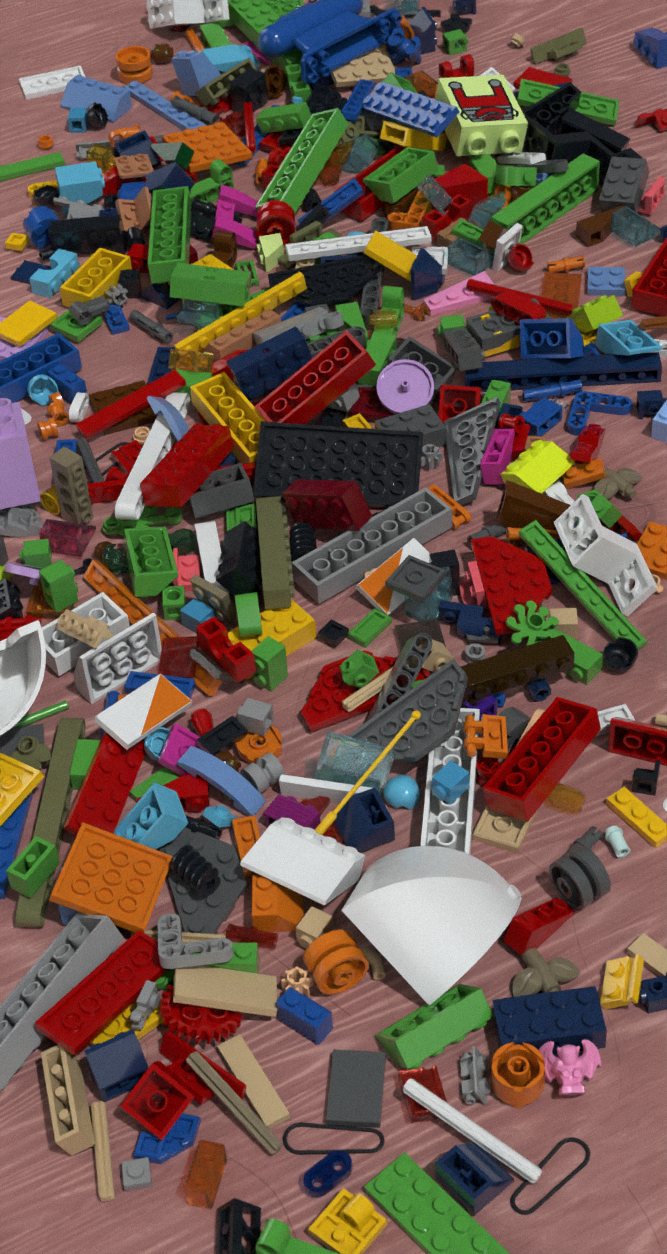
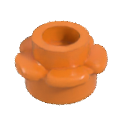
(45, 142)

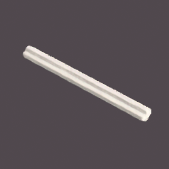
(472, 1131)

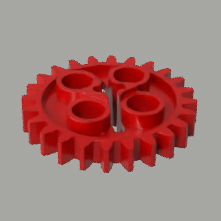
(197, 1021)

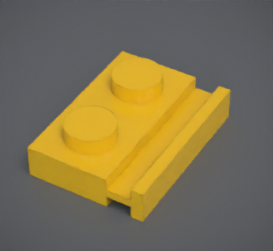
(622, 982)

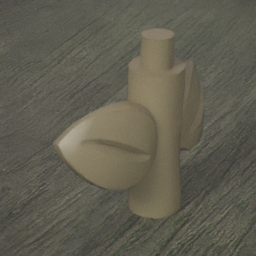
(618, 482)
(542, 974)

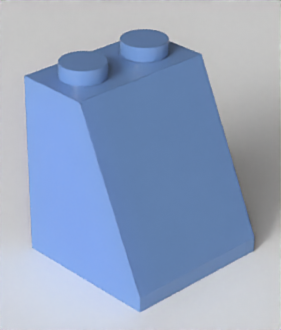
(193, 71)

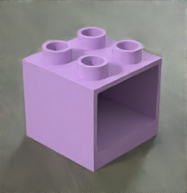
(17, 470)

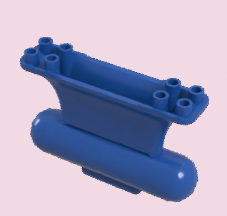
(327, 35)

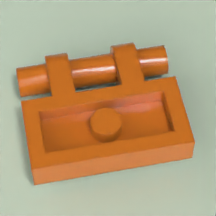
(493, 736)

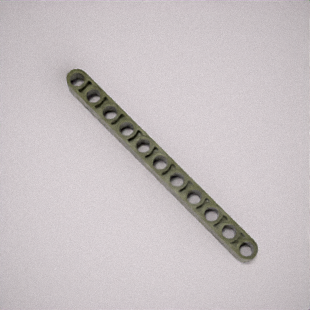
(52, 815)

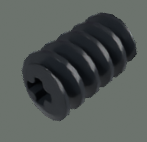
(301, 540)
(195, 871)

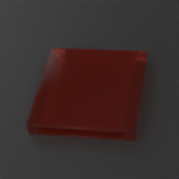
(175, 657)

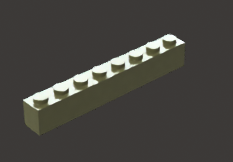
(275, 553)

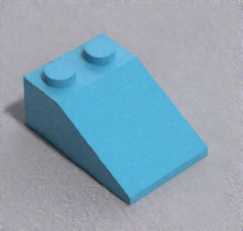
(229, 56)
(624, 339)
(154, 818)

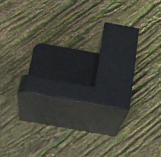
(646, 780)

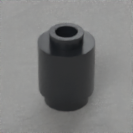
(311, 199)
(134, 235)

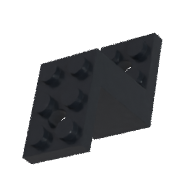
(566, 146)

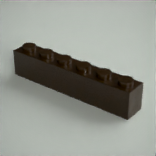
(517, 667)

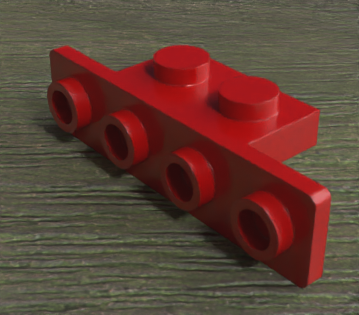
(178, 1051)

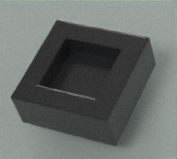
(333, 633)

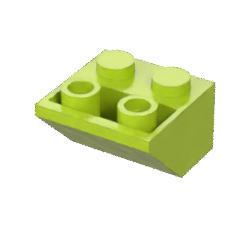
(596, 312)

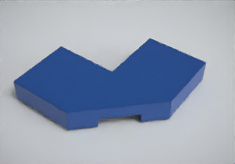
(177, 1140)

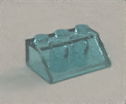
(347, 759)

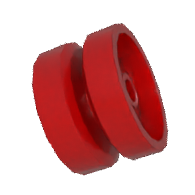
(276, 218)

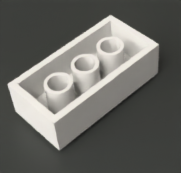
(65, 650)

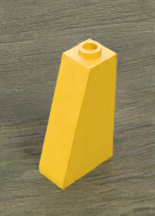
(412, 138)

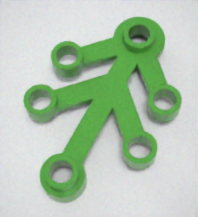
(116, 526)

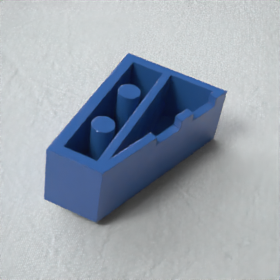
(652, 45)

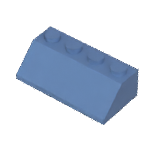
(85, 91)

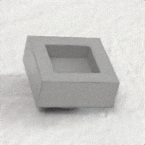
(136, 1174)

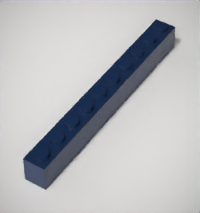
(549, 371)

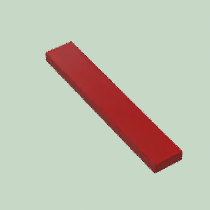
(130, 404)

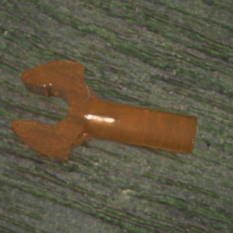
(418, 312)

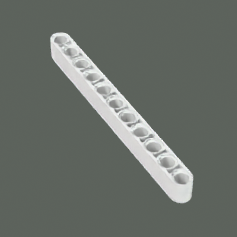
(157, 445)

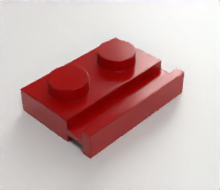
(127, 455)

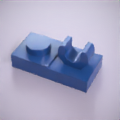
(116, 320)

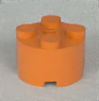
(518, 1074)

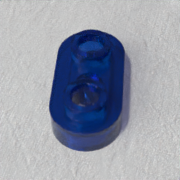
(326, 1174)

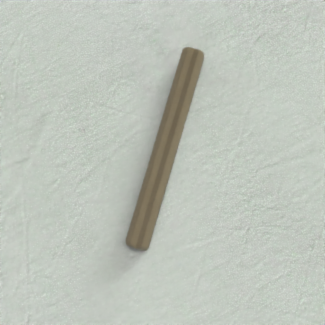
(234, 1103)

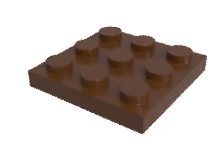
(107, 397)

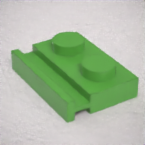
(240, 514)

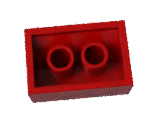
(638, 740)

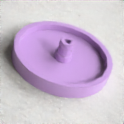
(404, 386)
(25, 570)

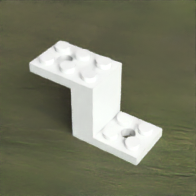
(185, 12)
(605, 555)

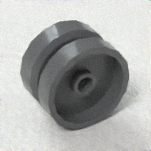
(580, 878)

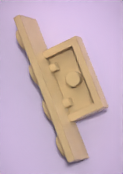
(84, 629)

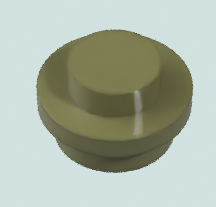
(562, 69)

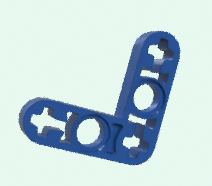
(621, 406)

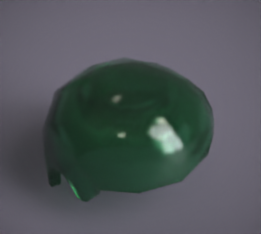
(184, 540)
(114, 560)

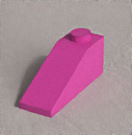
(497, 456)

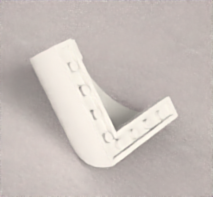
(20, 672)
(432, 913)

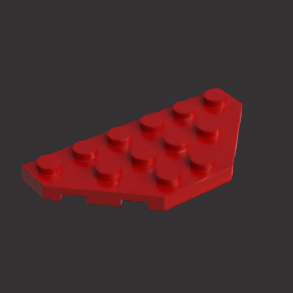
(509, 579)
(328, 693)

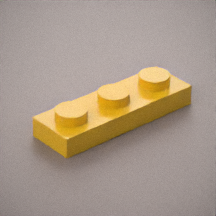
(638, 816)

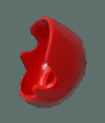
(520, 257)

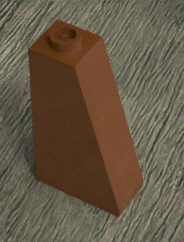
(522, 506)

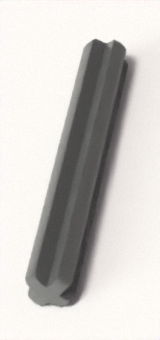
(89, 460)

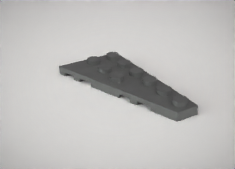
(466, 444)

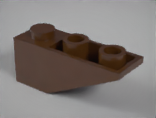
(595, 228)

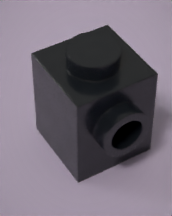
(131, 281)

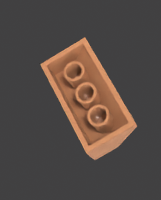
(242, 336)

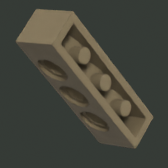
(71, 486)

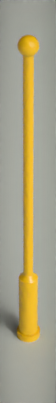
(332, 815)

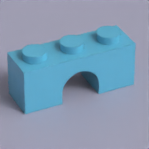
(48, 282)

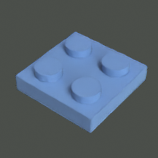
(606, 281)

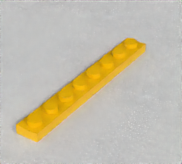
(239, 316)

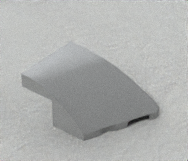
(20, 521)

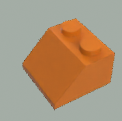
(275, 906)

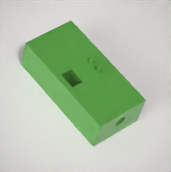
(210, 284)

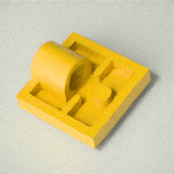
(348, 1224)

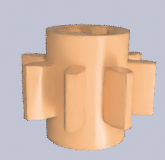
(298, 979)

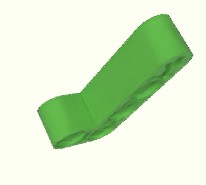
(209, 188)
(392, 299)
(248, 614)
(277, 1240)

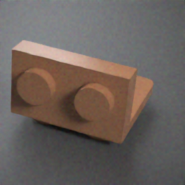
(133, 166)
(137, 211)

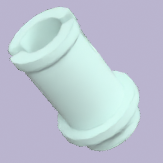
(615, 837)

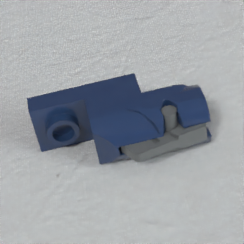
(469, 621)

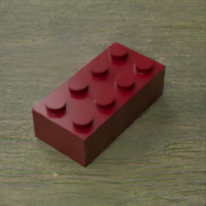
(327, 504)

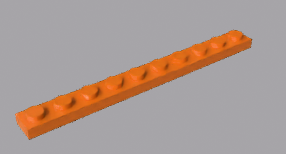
(136, 610)

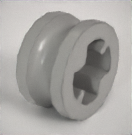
(474, 652)

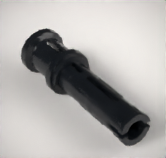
(209, 209)

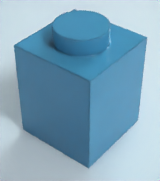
(77, 120)
(195, 614)
(450, 782)

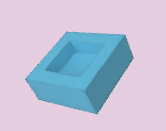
(219, 816)

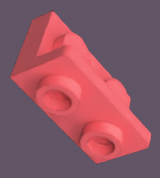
(652, 197)
(187, 567)
(472, 587)

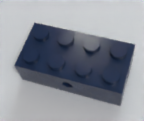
(269, 363)
(551, 1016)

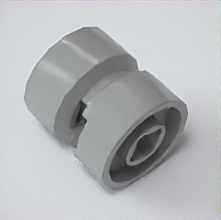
(264, 772)

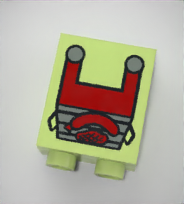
(488, 115)

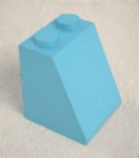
(79, 182)

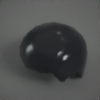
(96, 115)
(45, 195)
(620, 655)

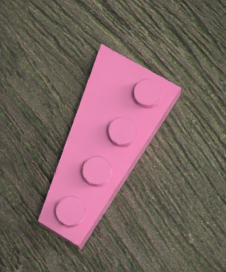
(457, 296)

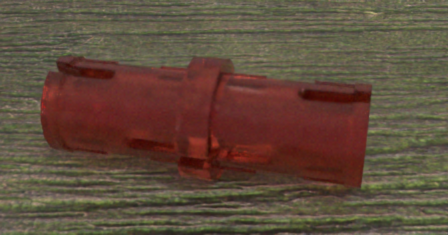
(252, 935)

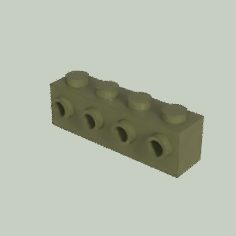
(219, 86)

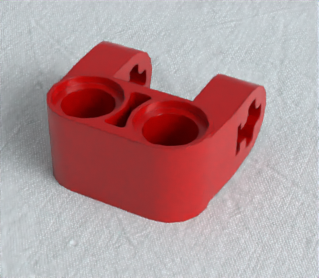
(466, 68)

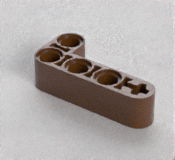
(225, 247)

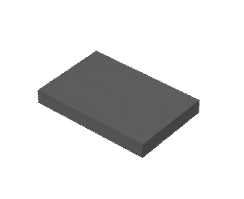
(356, 1088)

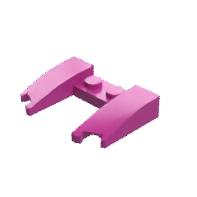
(228, 202)

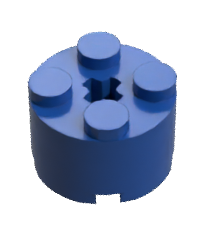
(38, 225)

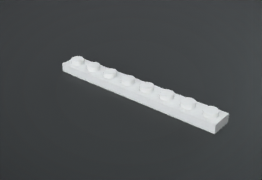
(354, 244)

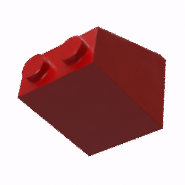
(466, 182)

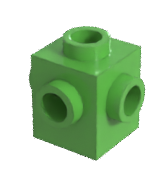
(358, 669)

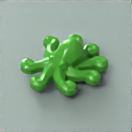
(533, 625)

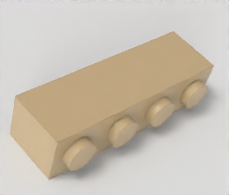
(67, 1100)

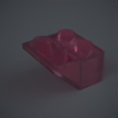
(67, 537)

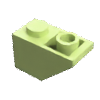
(269, 250)

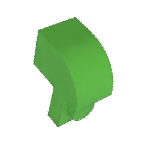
(515, 175)

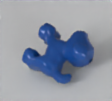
(402, 48)

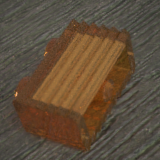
(205, 1174)

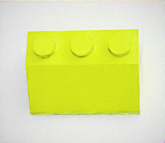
(538, 466)

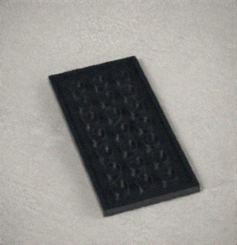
(378, 459)

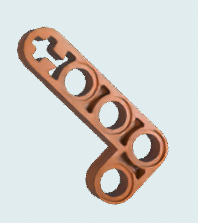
(413, 218)

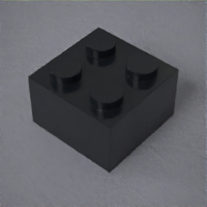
(248, 87)

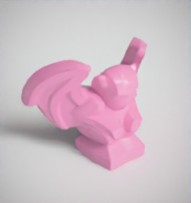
(569, 1067)

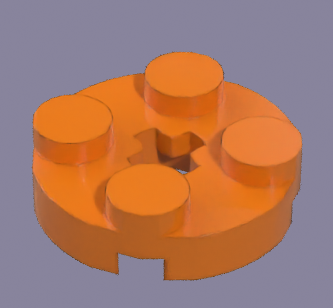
(251, 752)

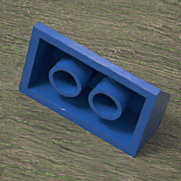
(550, 338)

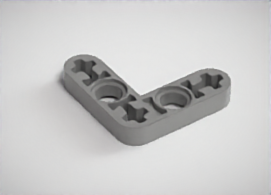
(178, 954)

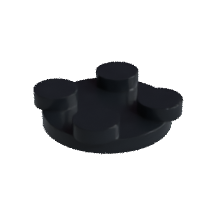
(456, 22)

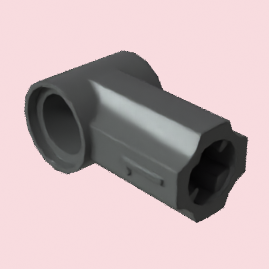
(85, 311)

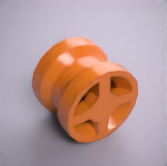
(47, 429)

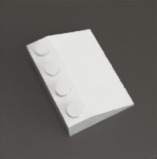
(110, 664)
(304, 861)

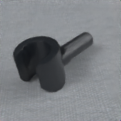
(86, 563)

